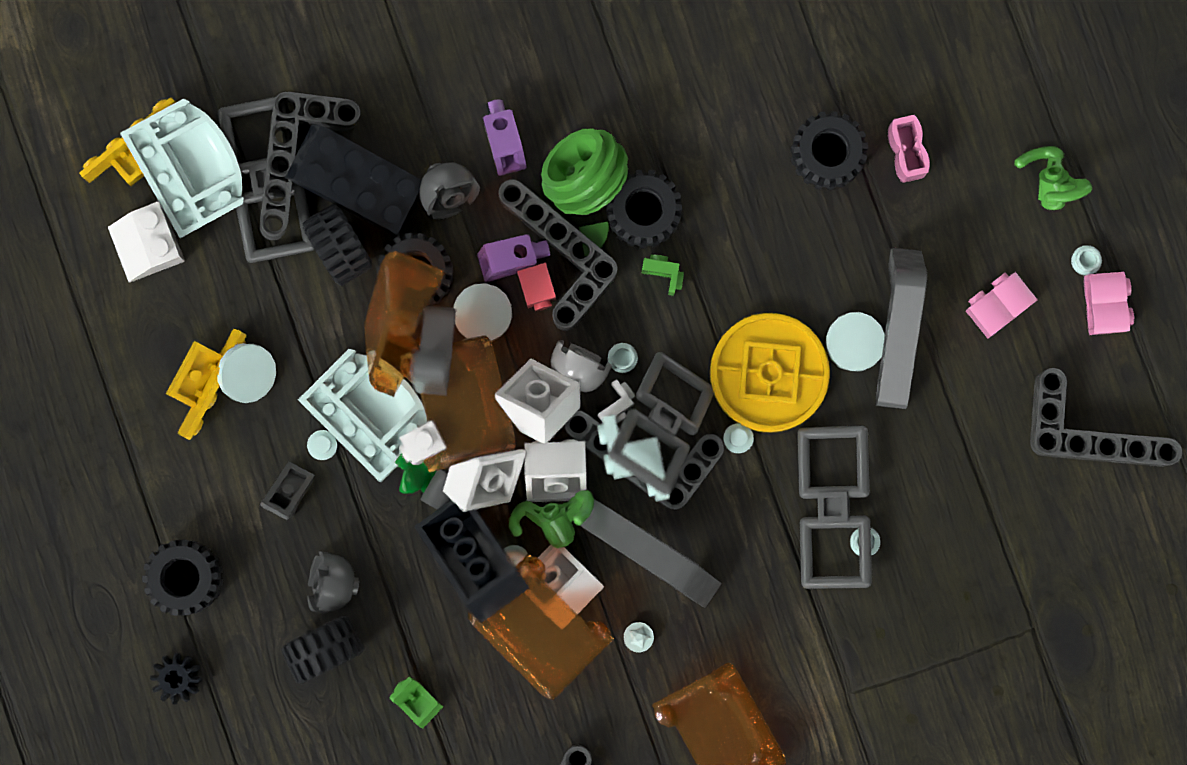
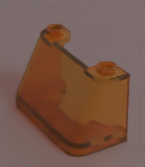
(393, 315)
(469, 415)
(543, 633)
(720, 721)

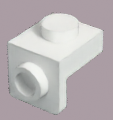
(620, 406)
(422, 443)

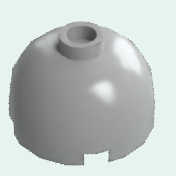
(579, 365)

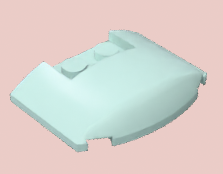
(187, 165)
(362, 417)

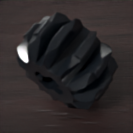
(169, 686)

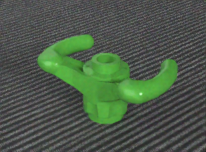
(1054, 181)
(554, 518)

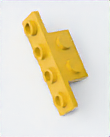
(120, 155)
(198, 382)

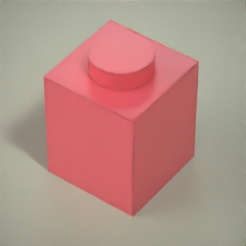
(537, 287)

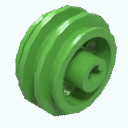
(584, 171)

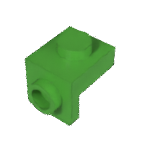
(659, 266)
(415, 701)

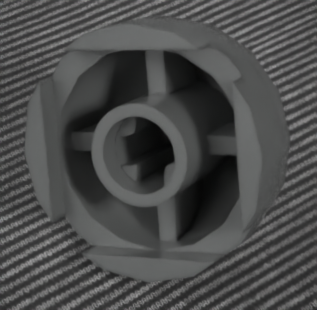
(446, 188)
(331, 582)

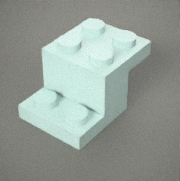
(643, 452)

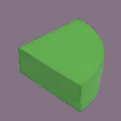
(596, 233)

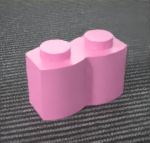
(911, 156)
(1107, 303)
(1001, 304)

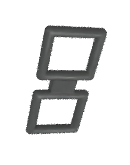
(257, 174)
(661, 423)
(834, 507)

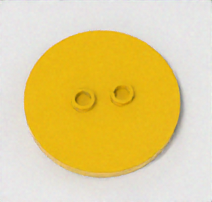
(769, 372)

